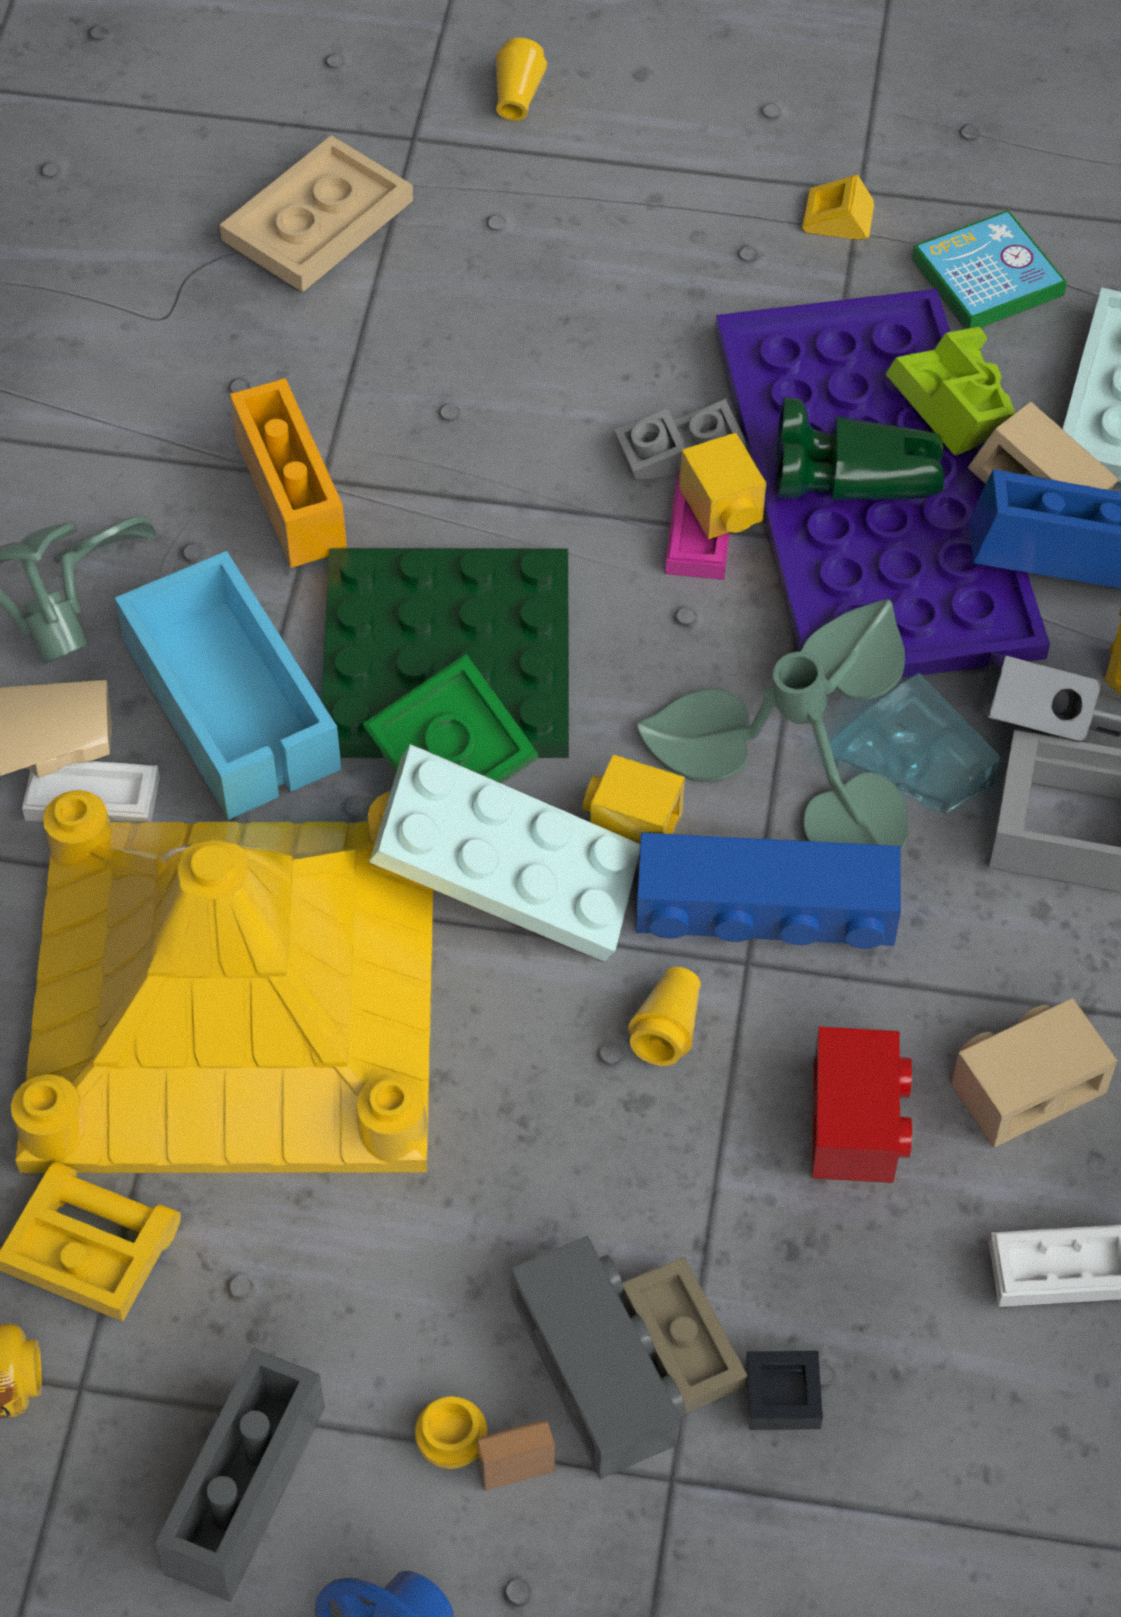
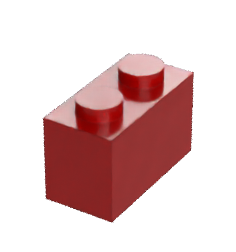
(858, 1105)

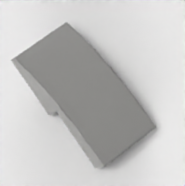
(656, 441)

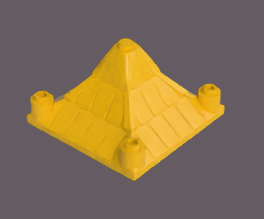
(226, 1000)

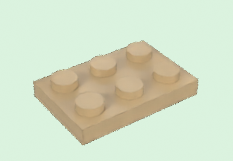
(316, 213)

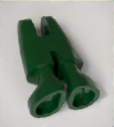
(855, 459)

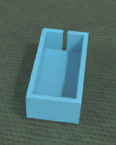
(228, 684)

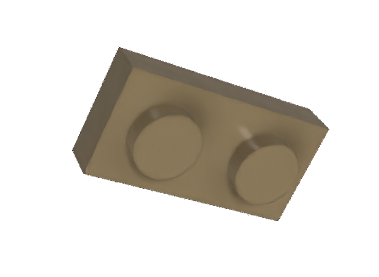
(685, 1334)

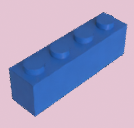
(1048, 528)
(769, 890)

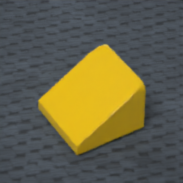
(839, 209)

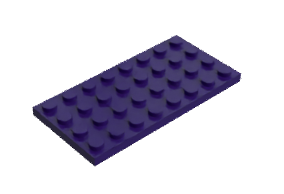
(870, 551)

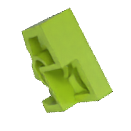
(954, 389)

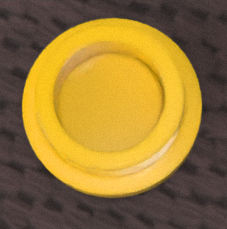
(449, 1432)

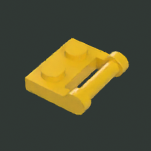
(80, 1258)

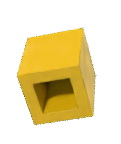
(722, 485)
(635, 799)

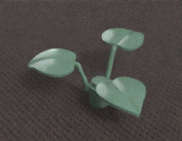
(51, 619)
(858, 655)

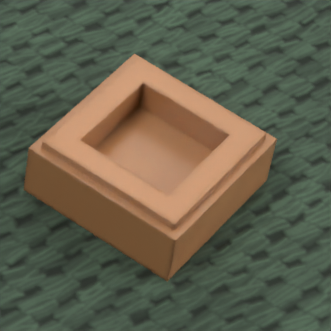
(516, 1454)

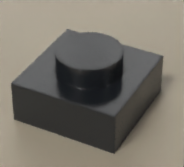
(783, 1390)

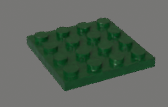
(417, 610)

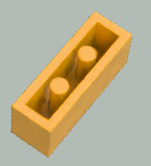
(288, 472)

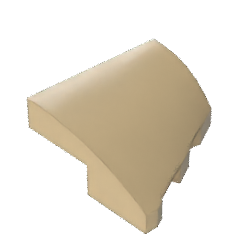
(53, 725)

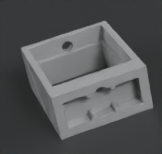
(1065, 766)

